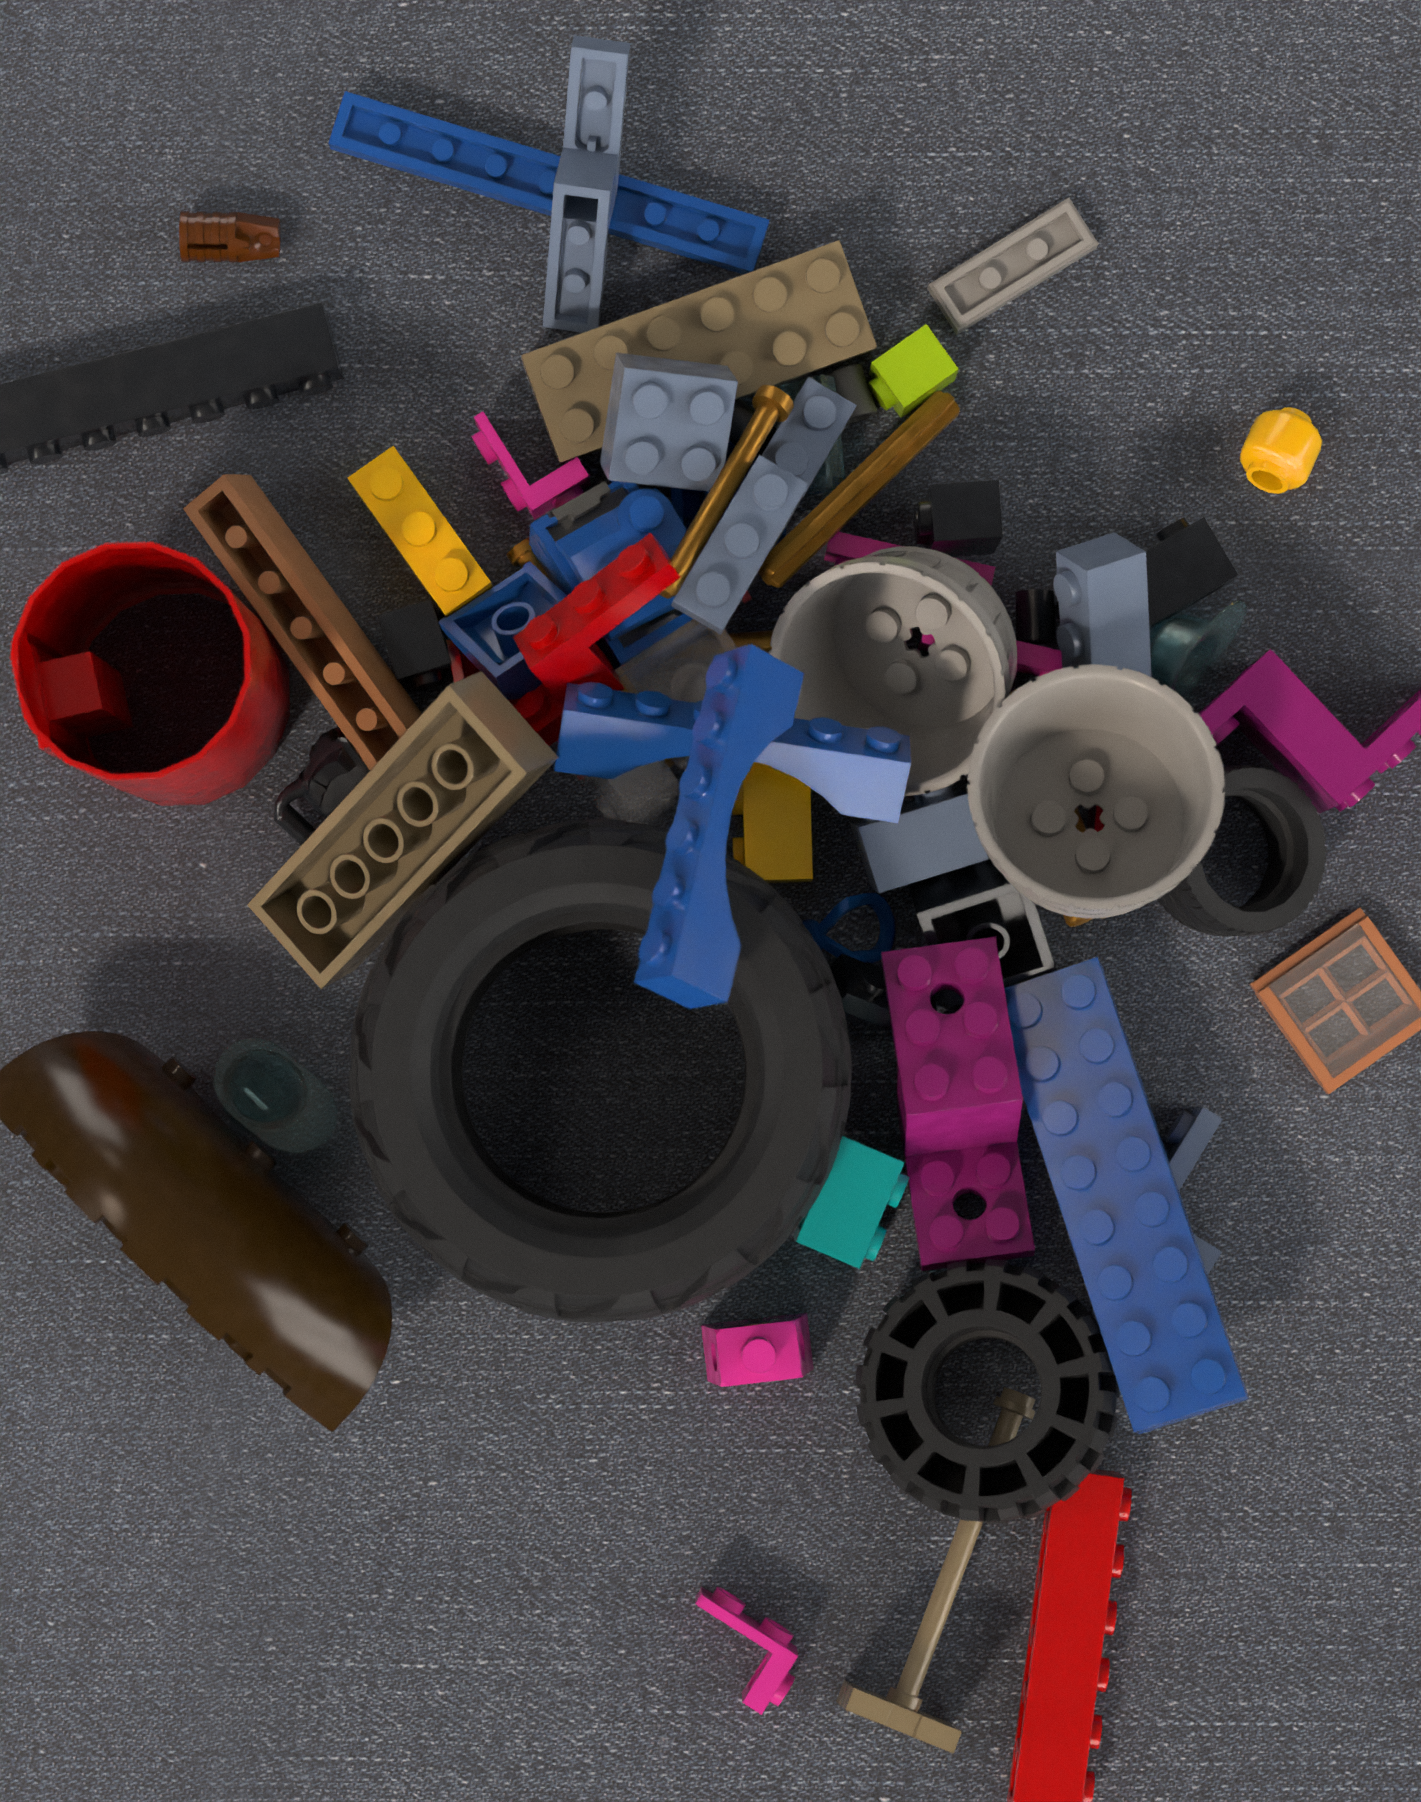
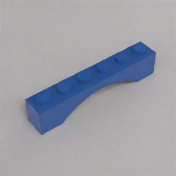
(617, 731)
(691, 931)

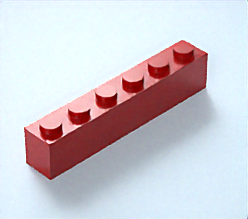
(1066, 1643)

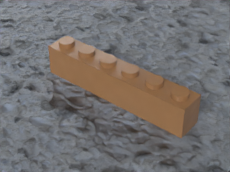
(304, 614)

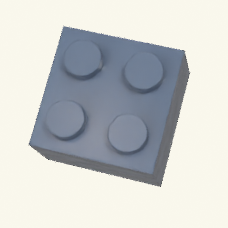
(667, 422)
(927, 841)

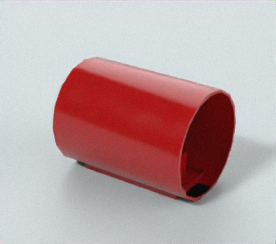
(78, 695)

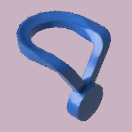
(885, 917)

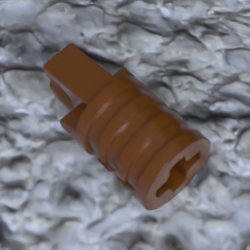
(228, 237)

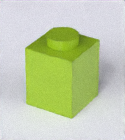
(911, 372)

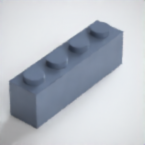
(1103, 604)

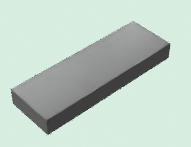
(1012, 266)

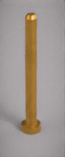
(771, 406)

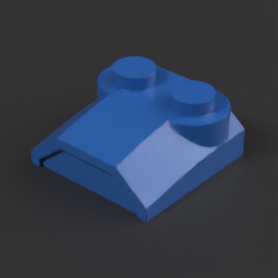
(605, 537)
(489, 623)

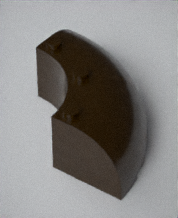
(204, 1214)

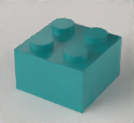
(852, 1203)

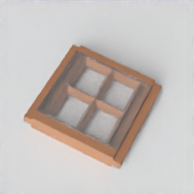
(1342, 1000)

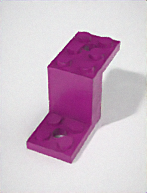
(1305, 737)
(958, 1102)

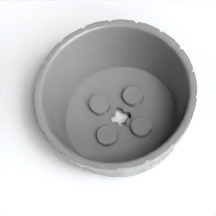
(851, 645)
(1103, 743)

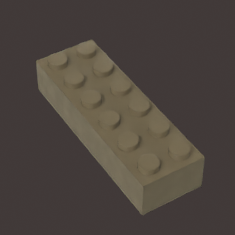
(760, 325)
(402, 828)

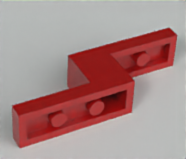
(563, 639)

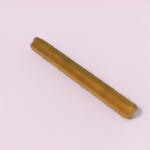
(858, 488)

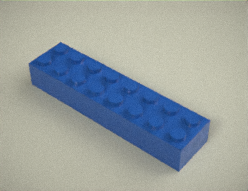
(1120, 1199)

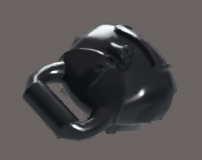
(324, 783)

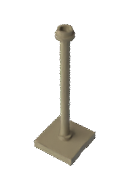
(901, 1705)

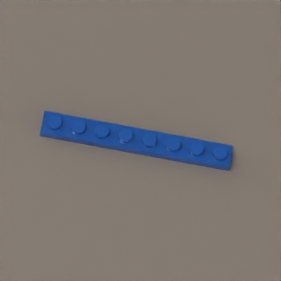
(527, 178)

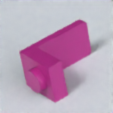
(542, 495)
(771, 1677)

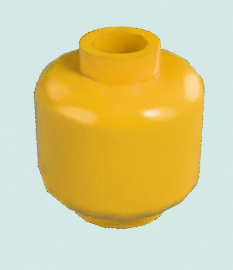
(1280, 450)

